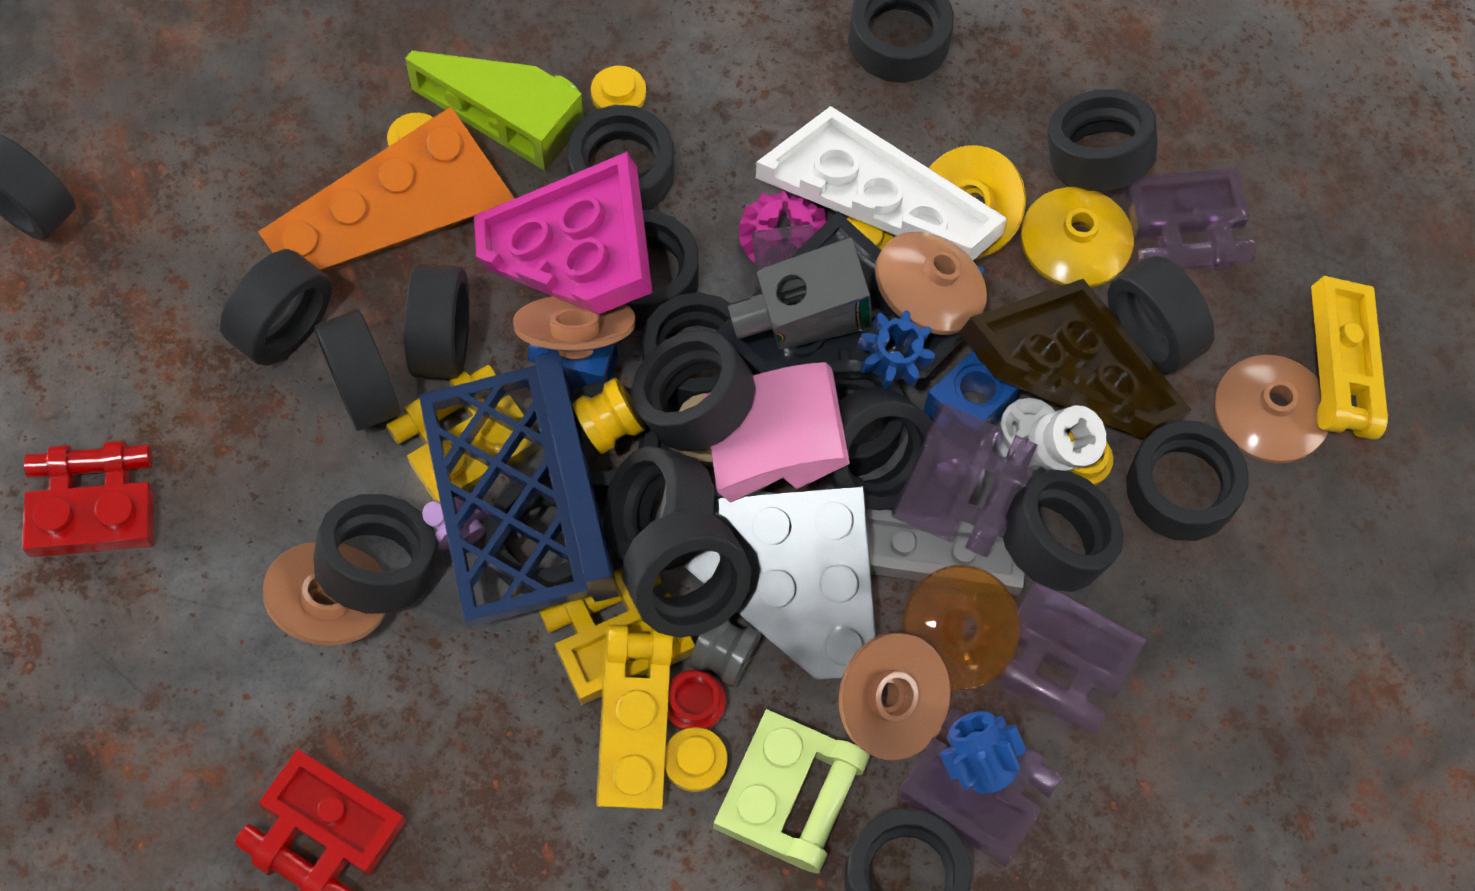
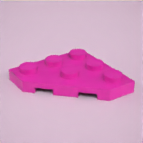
(573, 238)

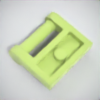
(771, 782)

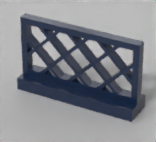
(571, 492)

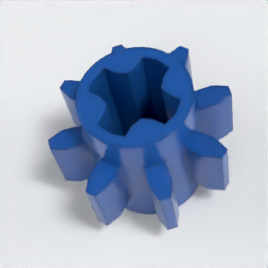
(893, 365)
(983, 752)

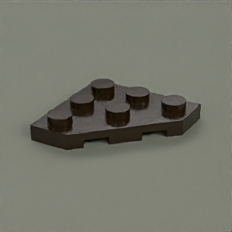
(1075, 354)

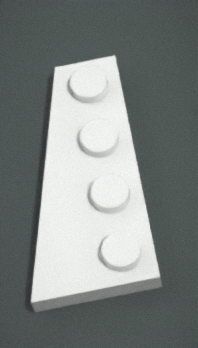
(876, 183)

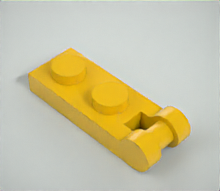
(1349, 358)
(633, 721)

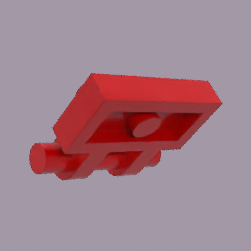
(93, 516)
(329, 812)

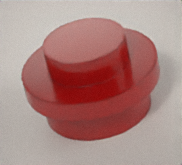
(695, 700)

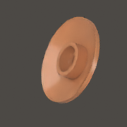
(930, 281)
(570, 328)
(1256, 423)
(294, 597)
(915, 699)

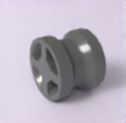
(725, 651)

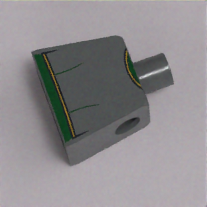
(829, 295)

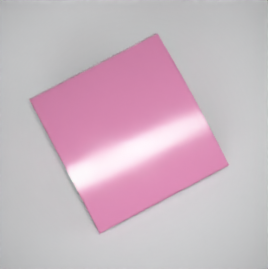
(787, 434)

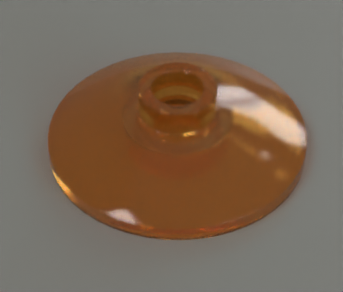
(938, 613)

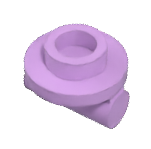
(471, 531)

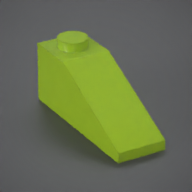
(502, 100)

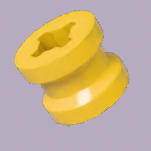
(608, 416)

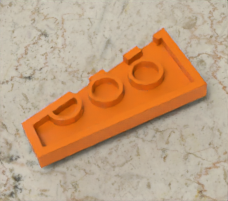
(403, 192)

